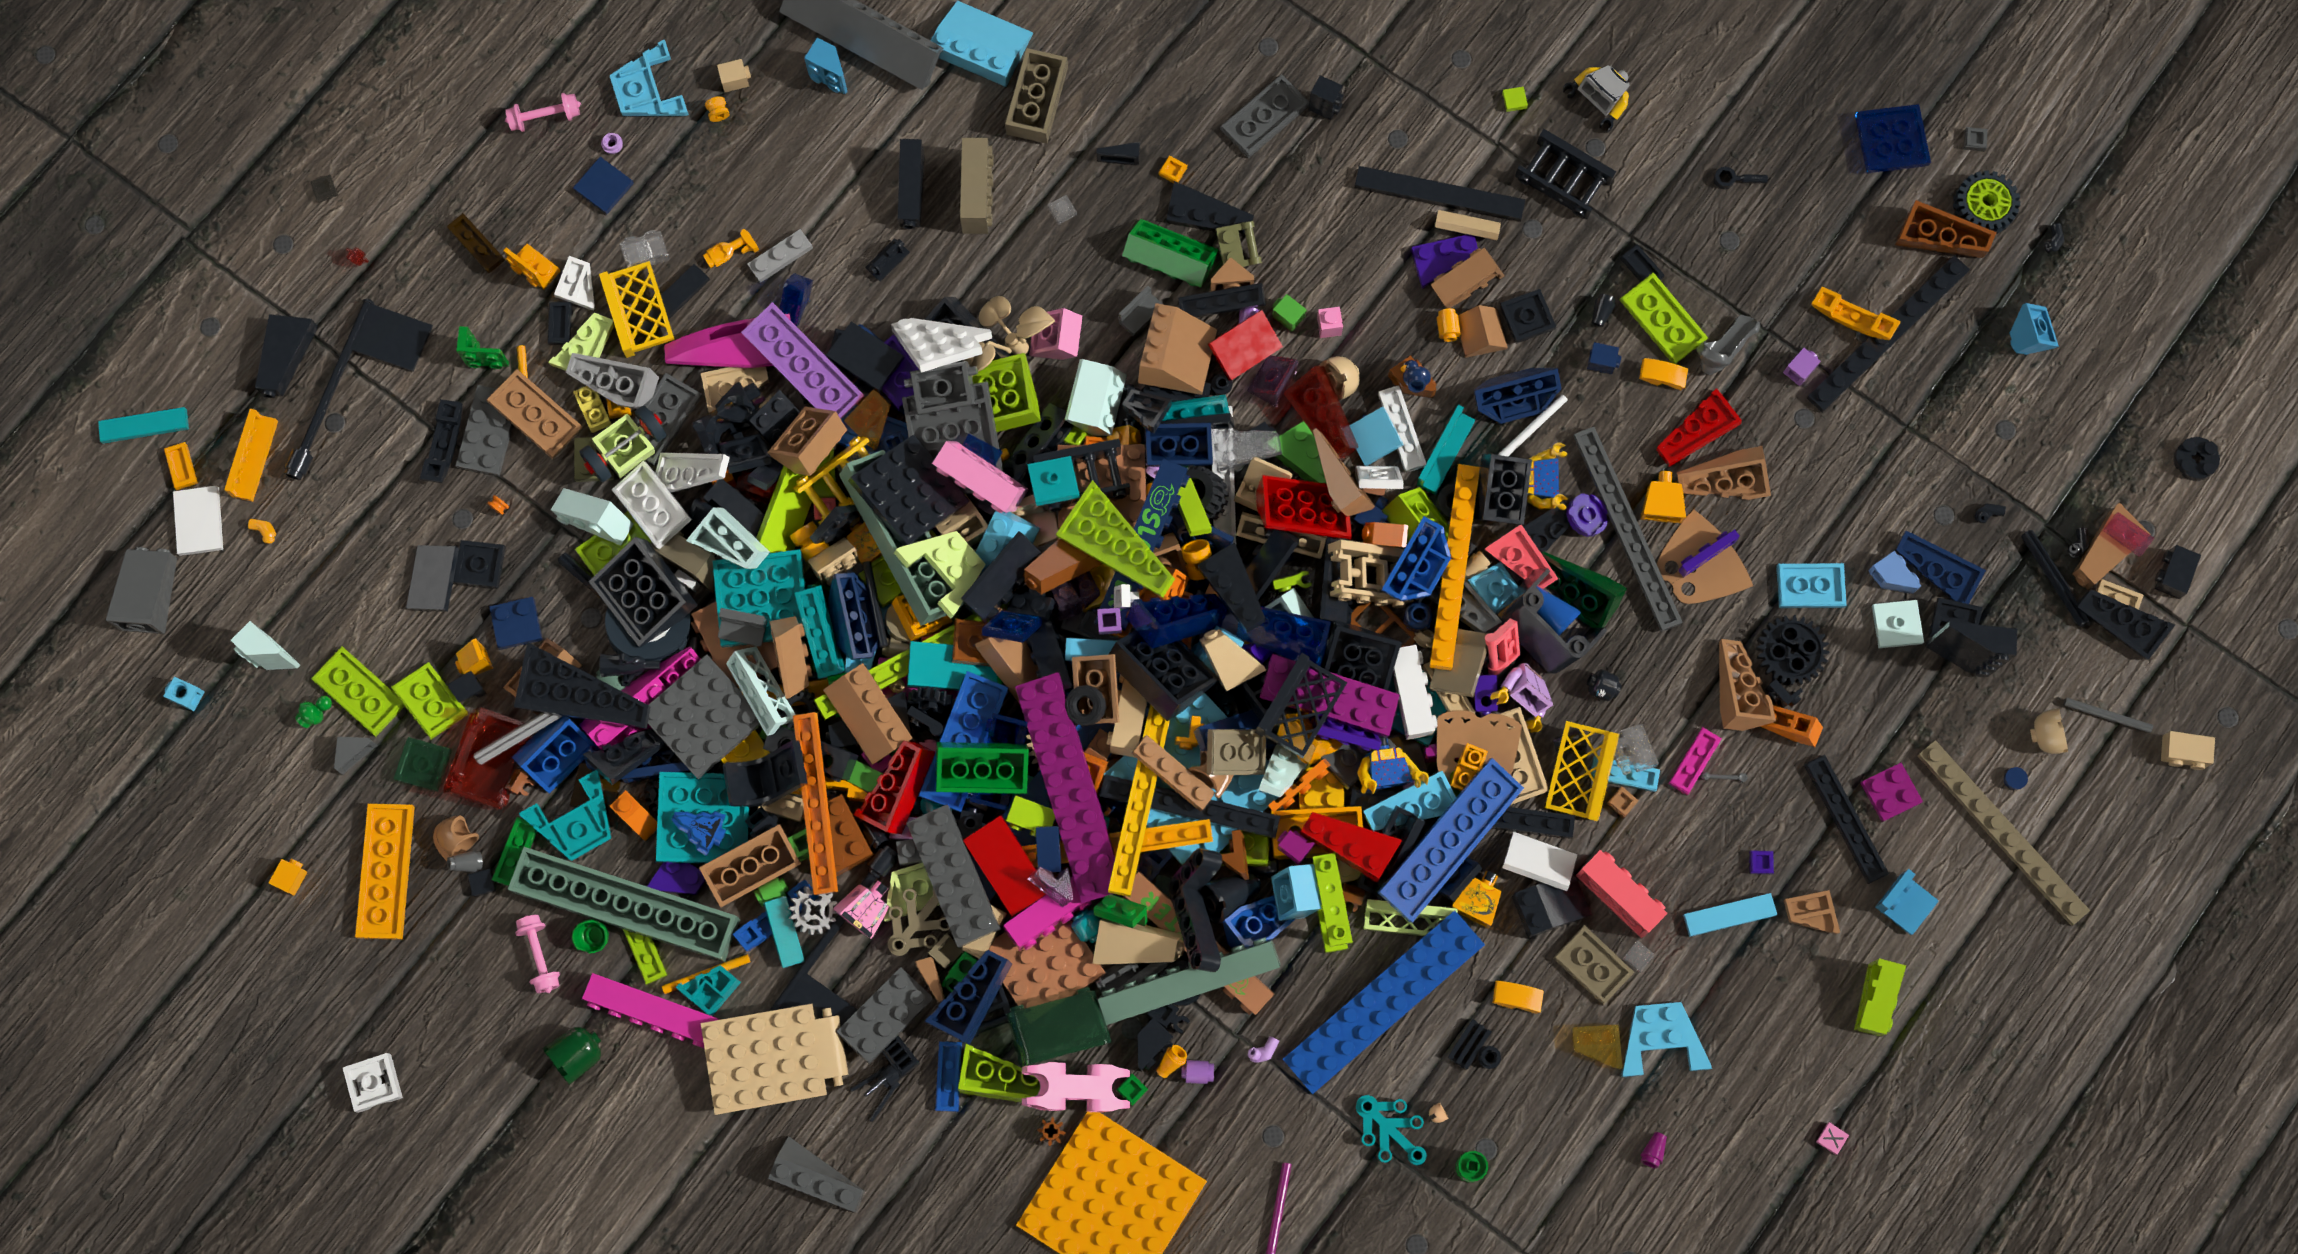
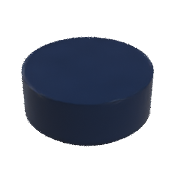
(2015, 778)

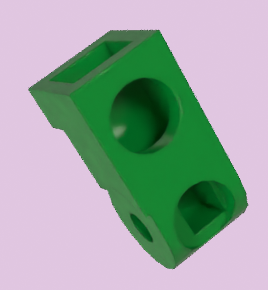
(959, 971)

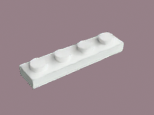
(1410, 453)

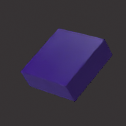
(1761, 862)

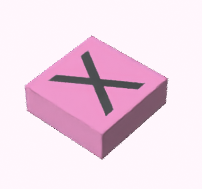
(1832, 1138)

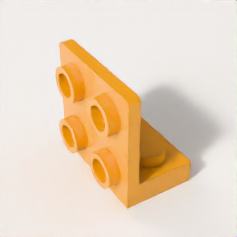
(533, 265)

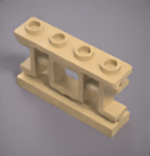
(1369, 555)

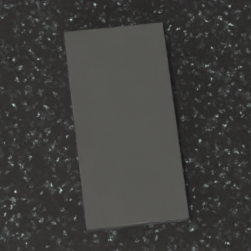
(1264, 116)
(673, 405)

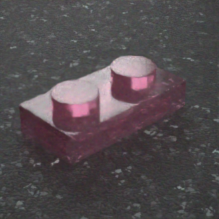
(2128, 534)

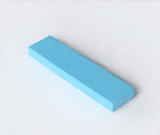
(1730, 915)

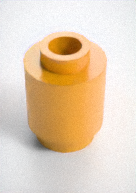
(1448, 325)

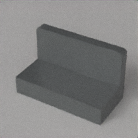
(1138, 312)
(742, 627)

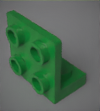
(474, 356)

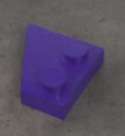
(678, 878)

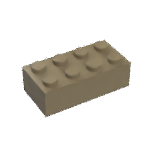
(1036, 95)
(976, 186)

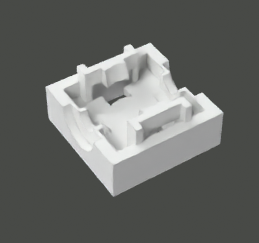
(369, 1082)

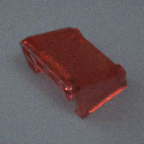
(485, 781)

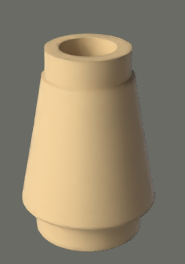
(1476, 564)

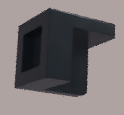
(466, 687)

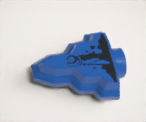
(702, 829)

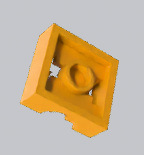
(913, 628)

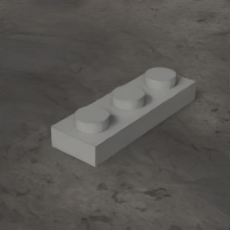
(780, 256)

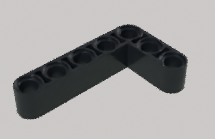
(1191, 911)

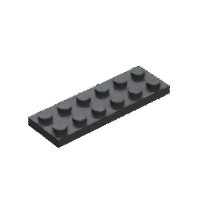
(953, 876)

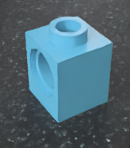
(189, 700)

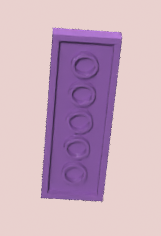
(801, 362)

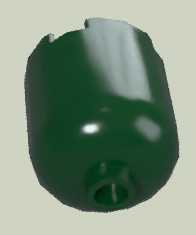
(574, 1052)

